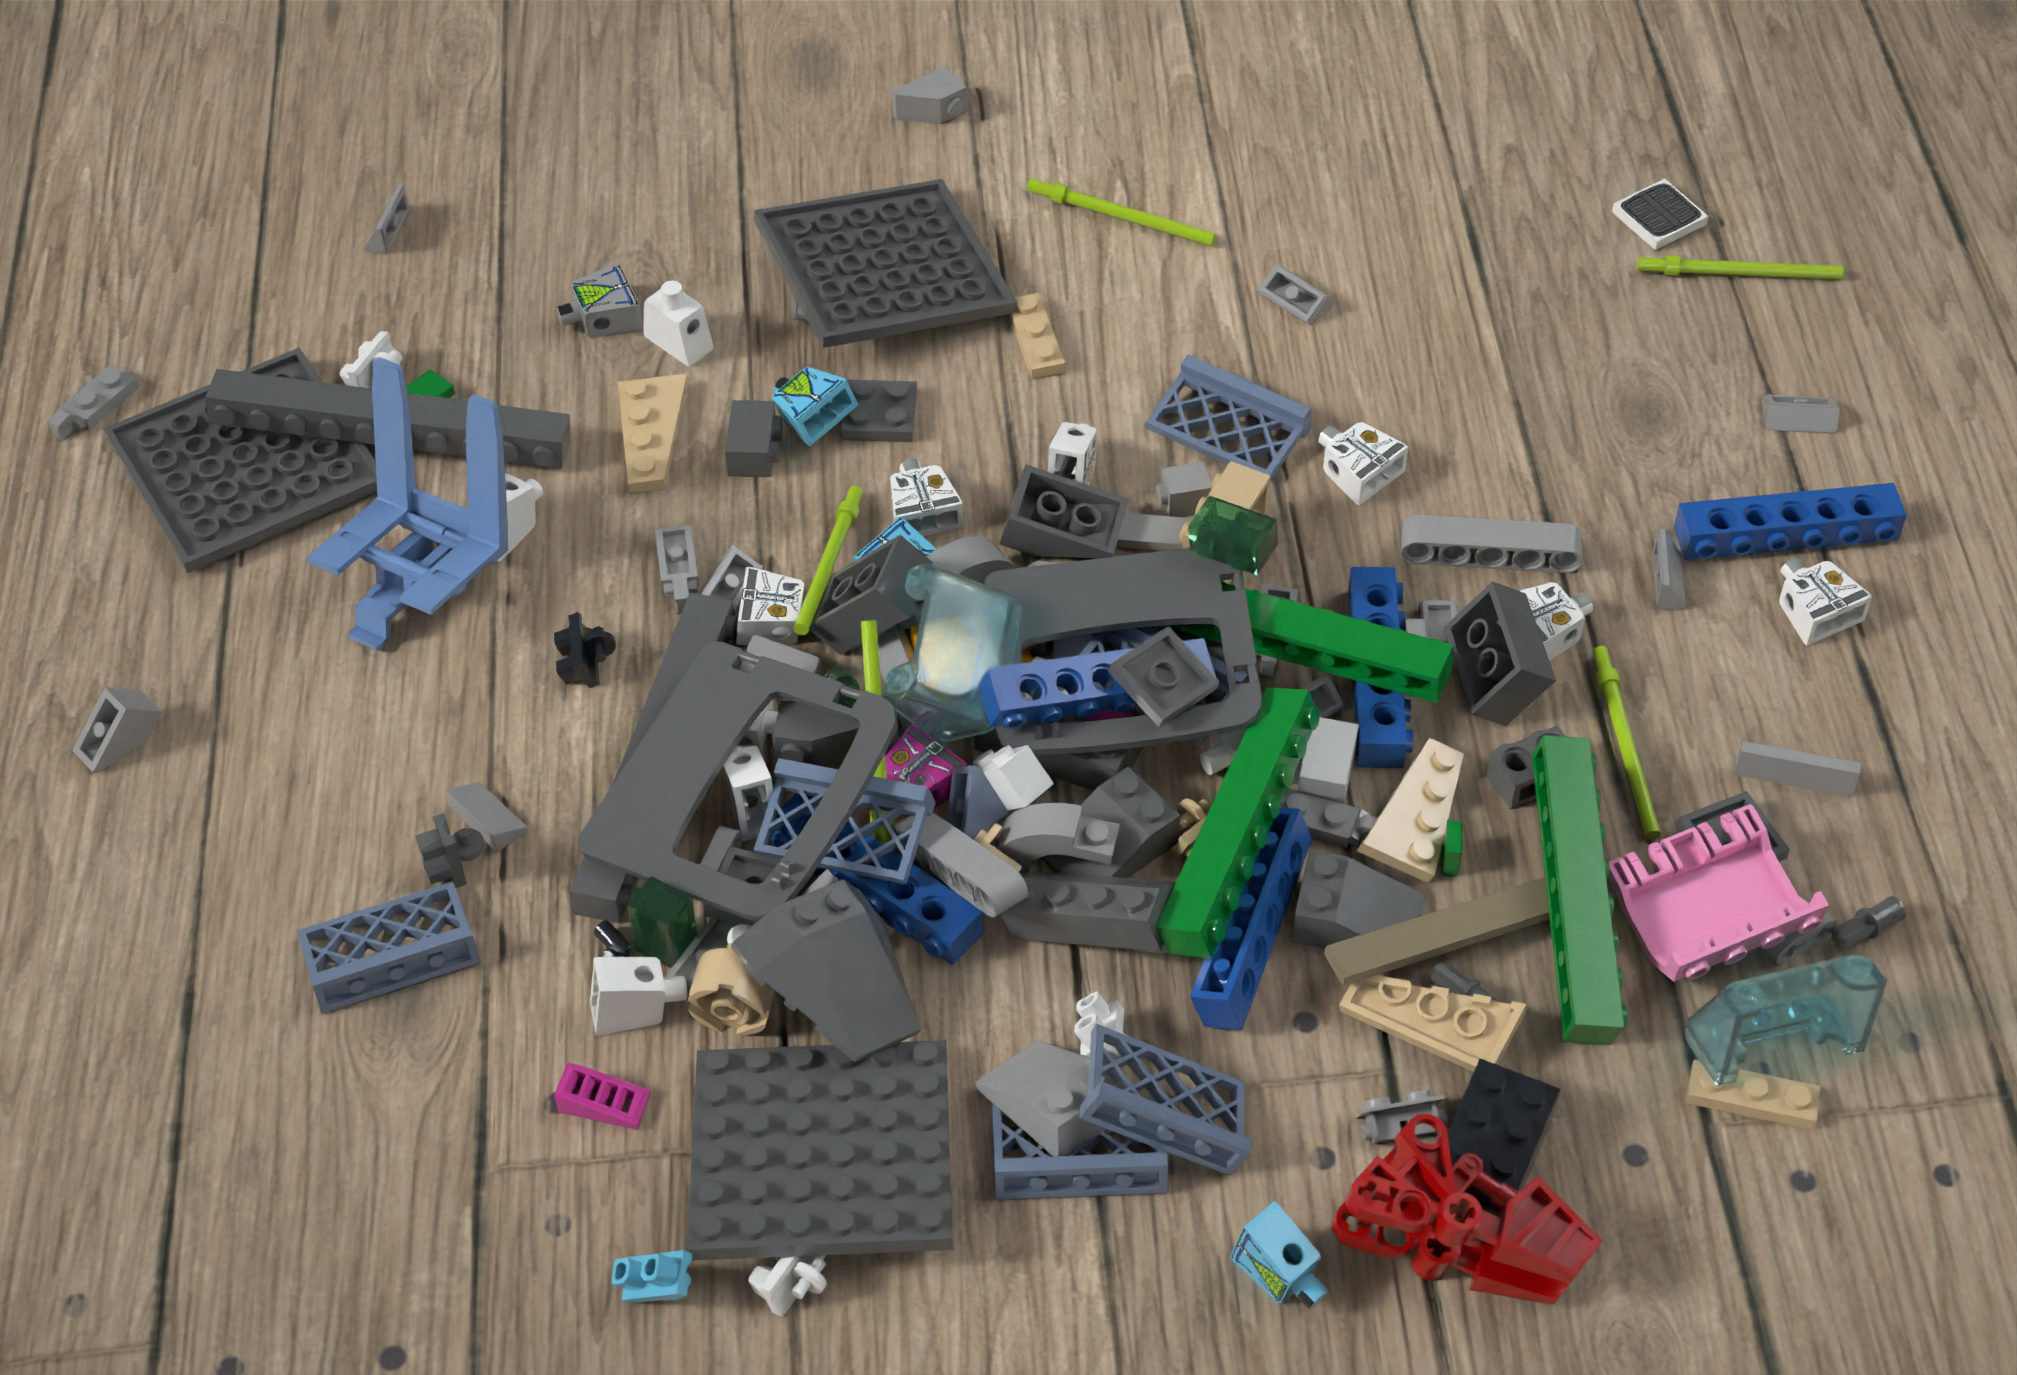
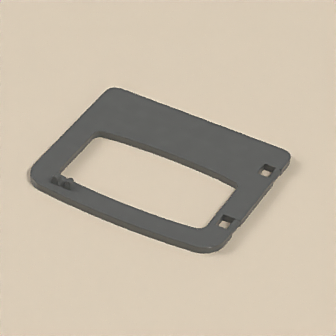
(1129, 594)
(685, 750)

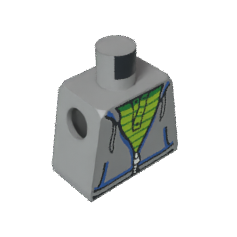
(602, 304)

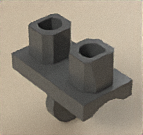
(444, 852)

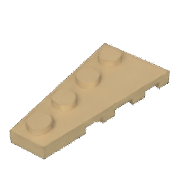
(649, 427)
(1415, 818)
(1436, 1020)

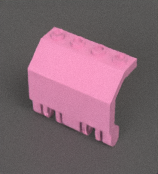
(1711, 898)

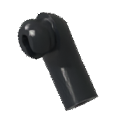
(614, 941)

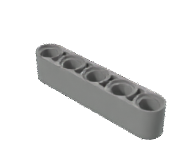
(1491, 543)
(966, 866)

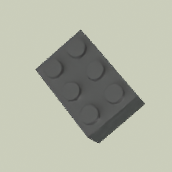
(867, 591)
(1499, 654)

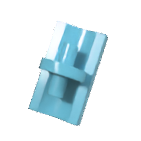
(653, 1276)

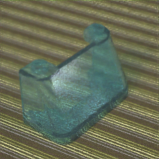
(959, 637)
(1825, 998)

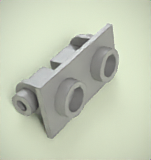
(1384, 1118)

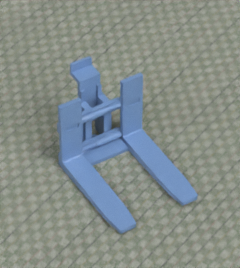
(465, 537)

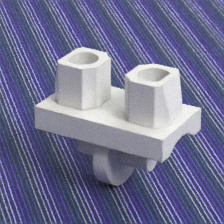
(361, 371)
(1096, 1011)
(788, 1280)

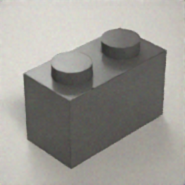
(752, 438)

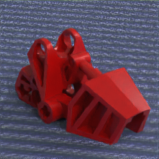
(1522, 1253)

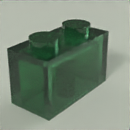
(1233, 535)
(662, 921)

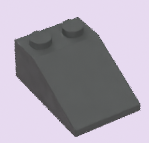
(1062, 517)
(814, 735)
(1145, 829)
(1348, 900)

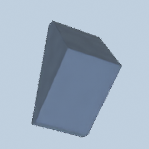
(973, 801)

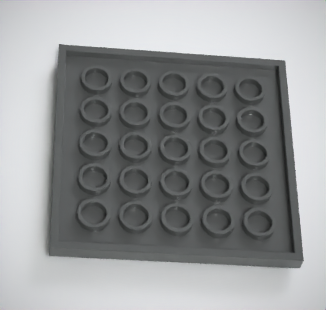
(884, 262)
(235, 485)
(820, 1152)

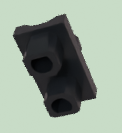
(586, 650)

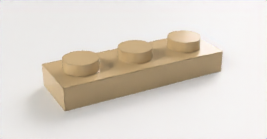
(1036, 337)
(1757, 1097)

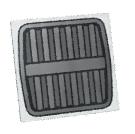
(1660, 214)

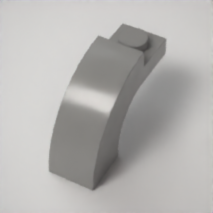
(970, 557)
(1056, 830)

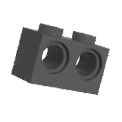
(1512, 768)

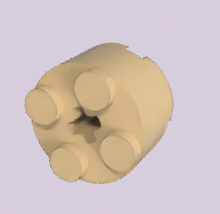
(728, 994)

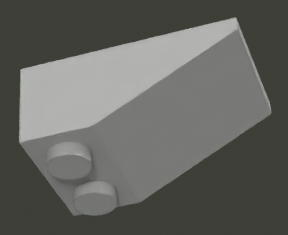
(1044, 1095)

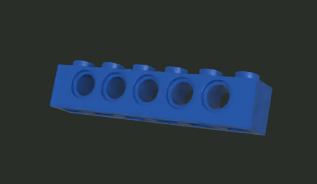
(1789, 521)
(1003, 686)
(1379, 711)
(926, 898)
(1234, 973)

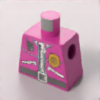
(923, 762)

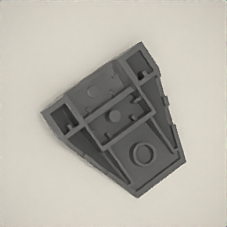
(835, 966)

